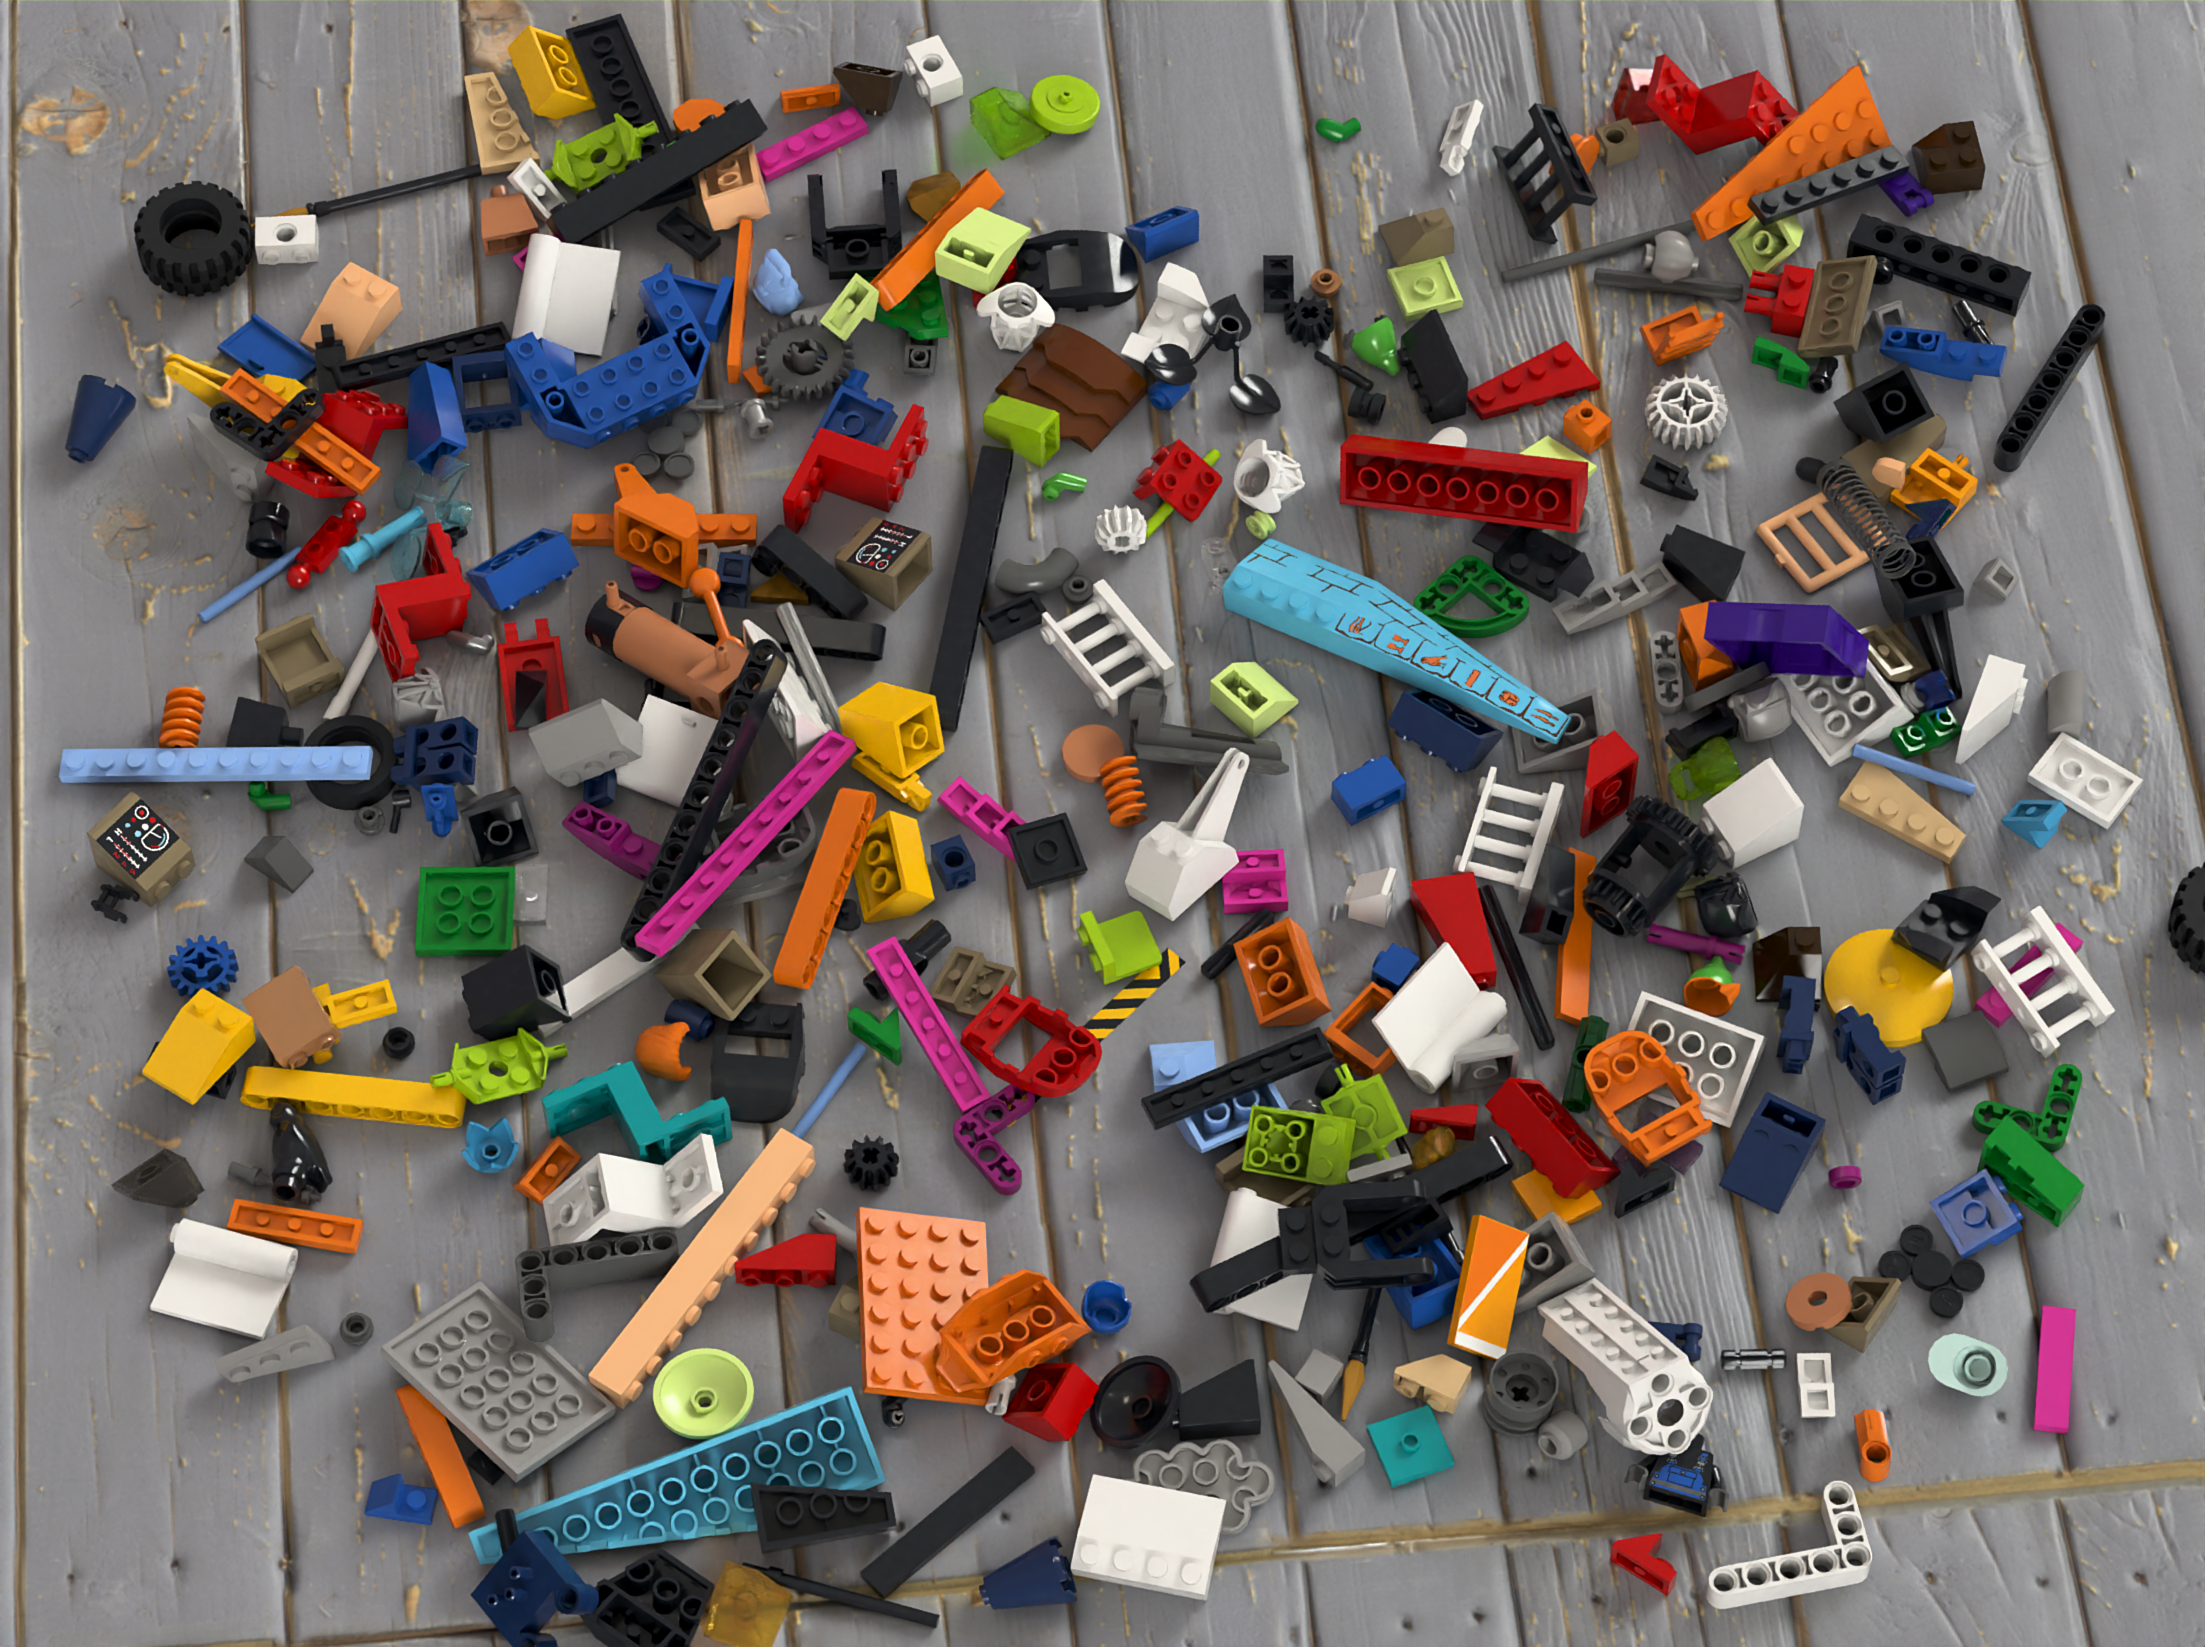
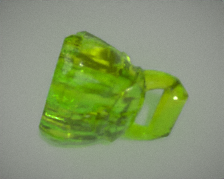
(1710, 769)

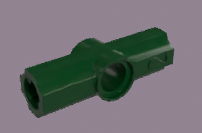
(1591, 1033)

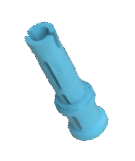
(371, 544)

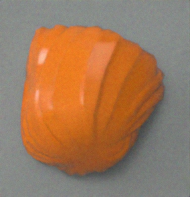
(659, 1051)

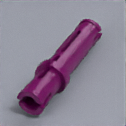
(1696, 943)

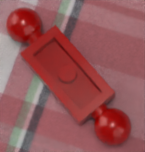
(324, 544)

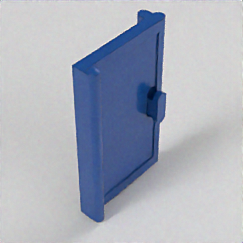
(264, 347)

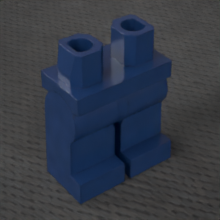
(436, 754)
(1796, 1037)
(1866, 1056)

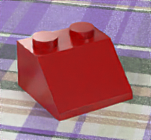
(1051, 1401)

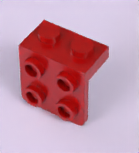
(1179, 479)

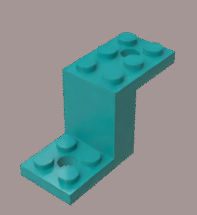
(625, 1097)

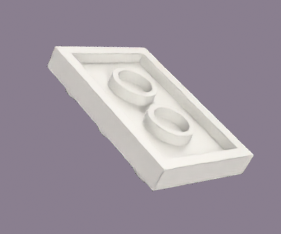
(2084, 780)

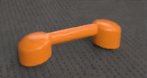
(705, 585)

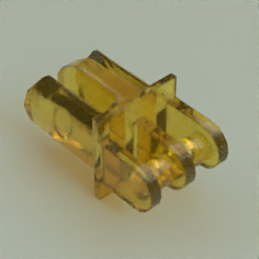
(1433, 1147)

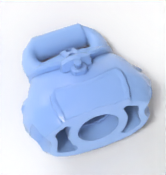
(775, 285)

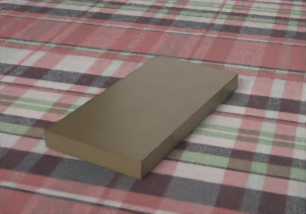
(1837, 307)

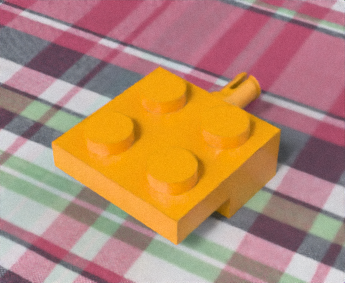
(1935, 479)

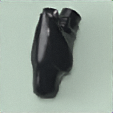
(295, 1154)

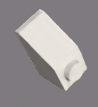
(1372, 897)

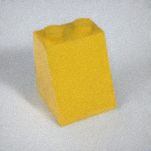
(894, 727)

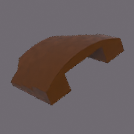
(1079, 381)

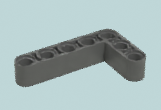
(585, 1265)

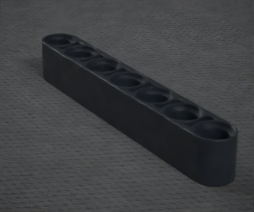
(2049, 388)
(826, 635)

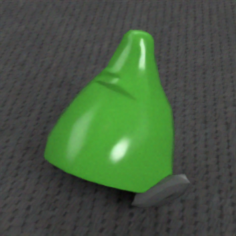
(1375, 344)

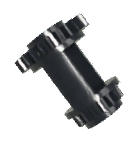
(1668, 839)

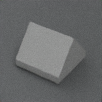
(1888, 315)

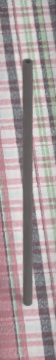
(1592, 252)

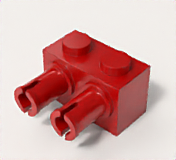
(1791, 298)

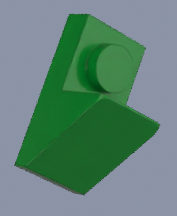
(881, 1036)

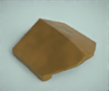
(931, 193)

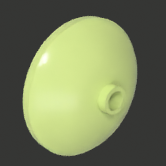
(702, 1378)

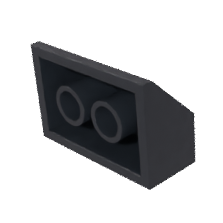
(1434, 369)

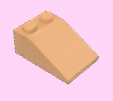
(734, 189)
(358, 308)

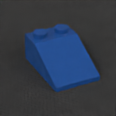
(1425, 1302)

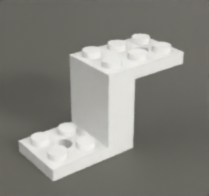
(634, 1194)

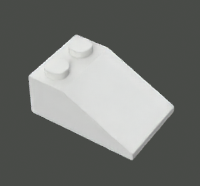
(1994, 702)

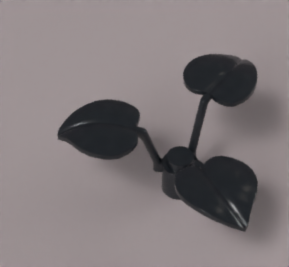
(1226, 325)

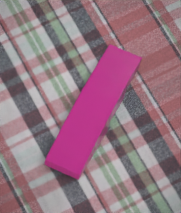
(980, 814)

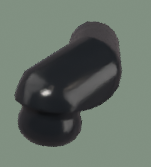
(893, 1411)

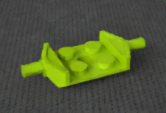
(575, 161)

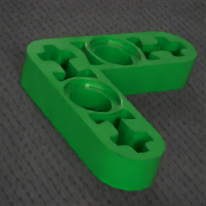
(2038, 1124)

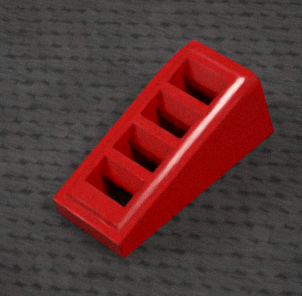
(1458, 1118)

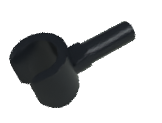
(400, 800)

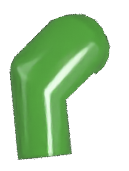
(1060, 482)

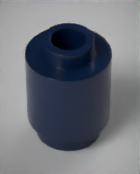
(697, 1018)

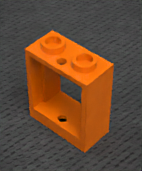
(1349, 1051)

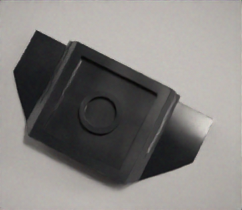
(1535, 560)
(1946, 924)

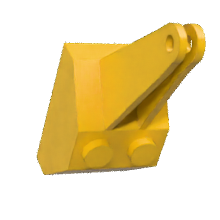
(206, 386)

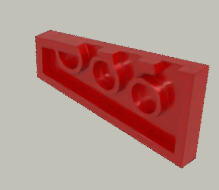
(1533, 382)

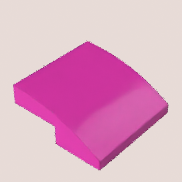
(1256, 883)

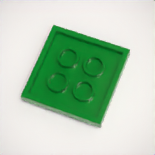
(465, 911)

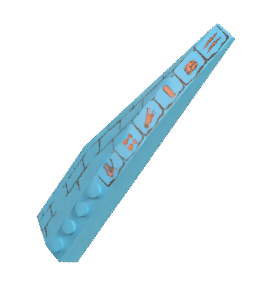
(1380, 631)

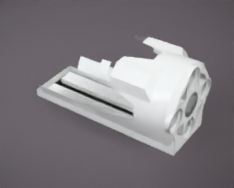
(1628, 1369)

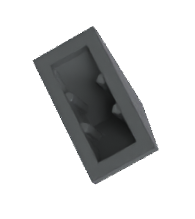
(280, 862)

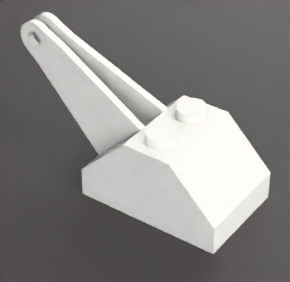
(1189, 856)

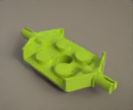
(520, 1058)

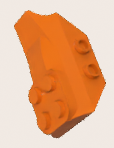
(1005, 1330)

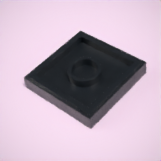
(1046, 851)

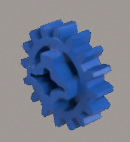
(202, 966)

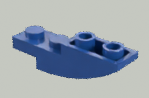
(1936, 355)

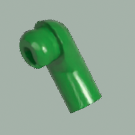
(267, 801)

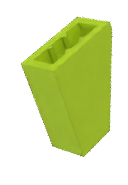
(1024, 428)

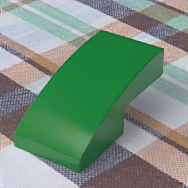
(1790, 367)

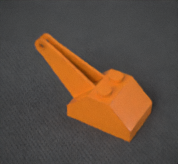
(654, 528)

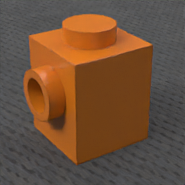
(1587, 426)

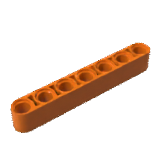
(918, 255)
(824, 888)

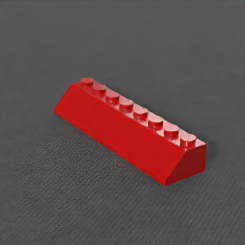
(1463, 483)

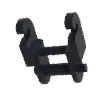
(118, 892)

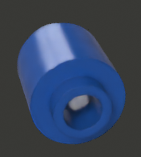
(1165, 395)

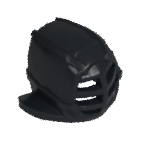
(1726, 907)

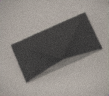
(531, 698)

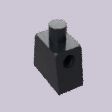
(262, 726)

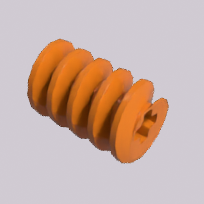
(182, 718)
(1121, 791)

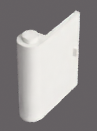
(567, 294)
(670, 752)
(1437, 1018)
(1246, 1224)
(224, 1279)

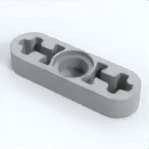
(1661, 684)

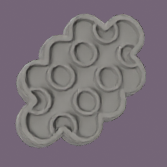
(1210, 1472)

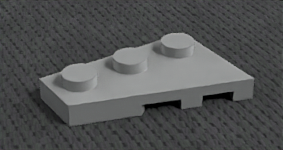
(275, 1354)

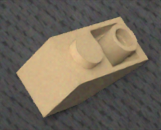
(1435, 1380)

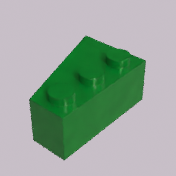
(2030, 1172)

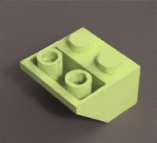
(1250, 697)

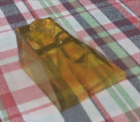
(746, 1608)

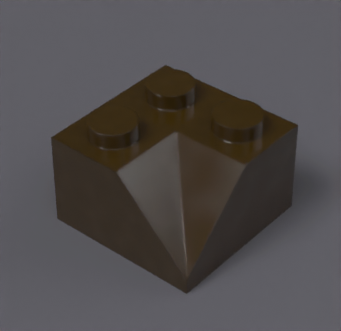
(1950, 159)

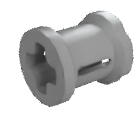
(758, 423)

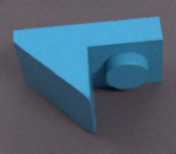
(2035, 820)

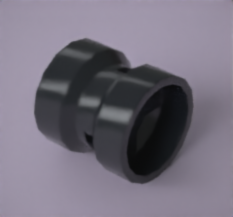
(1366, 405)

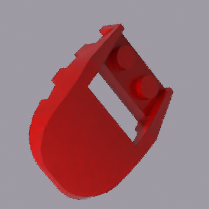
(1060, 1064)

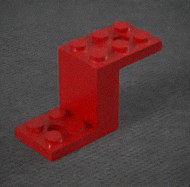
(1717, 113)
(358, 422)
(855, 470)
(420, 606)

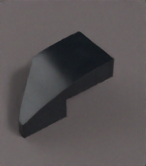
(1668, 479)

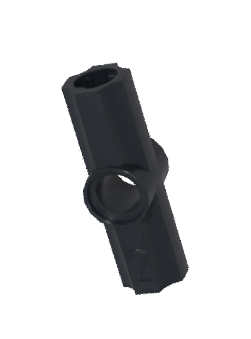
(919, 950)

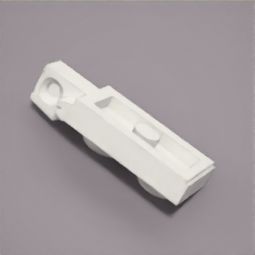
(1459, 136)

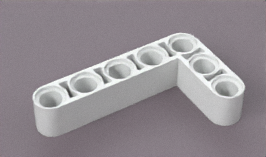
(1801, 1563)

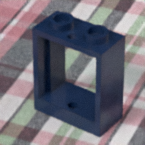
(480, 368)

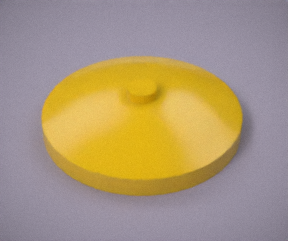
(1890, 984)

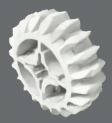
(1703, 405)

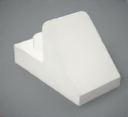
(536, 188)

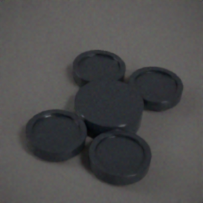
(1932, 1271)

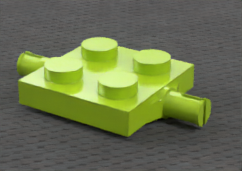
(1374, 1110)

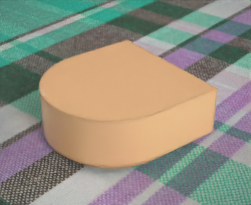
(1889, 472)

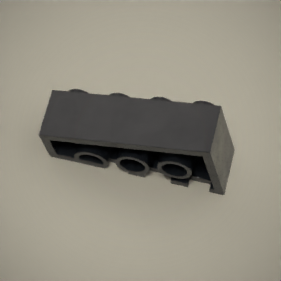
(810, 1516)

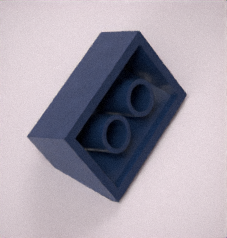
(1443, 729)

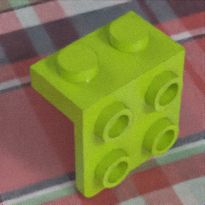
(1118, 945)

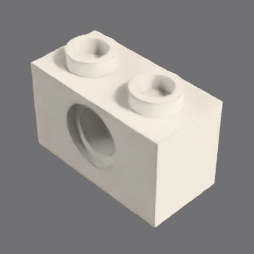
(933, 70)
(286, 239)

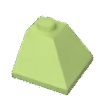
(1768, 245)

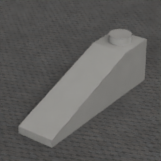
(1326, 1443)

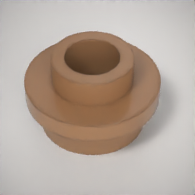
(1325, 289)

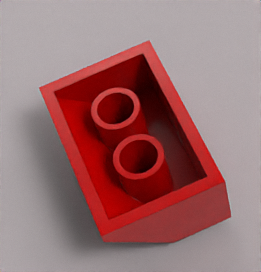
(1608, 782)

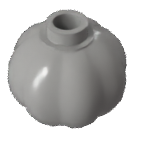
(1669, 257)

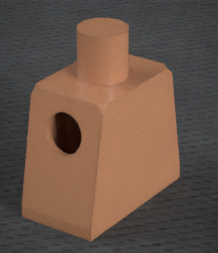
(506, 222)

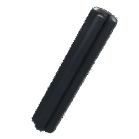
(1226, 953)

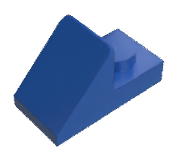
(402, 1502)

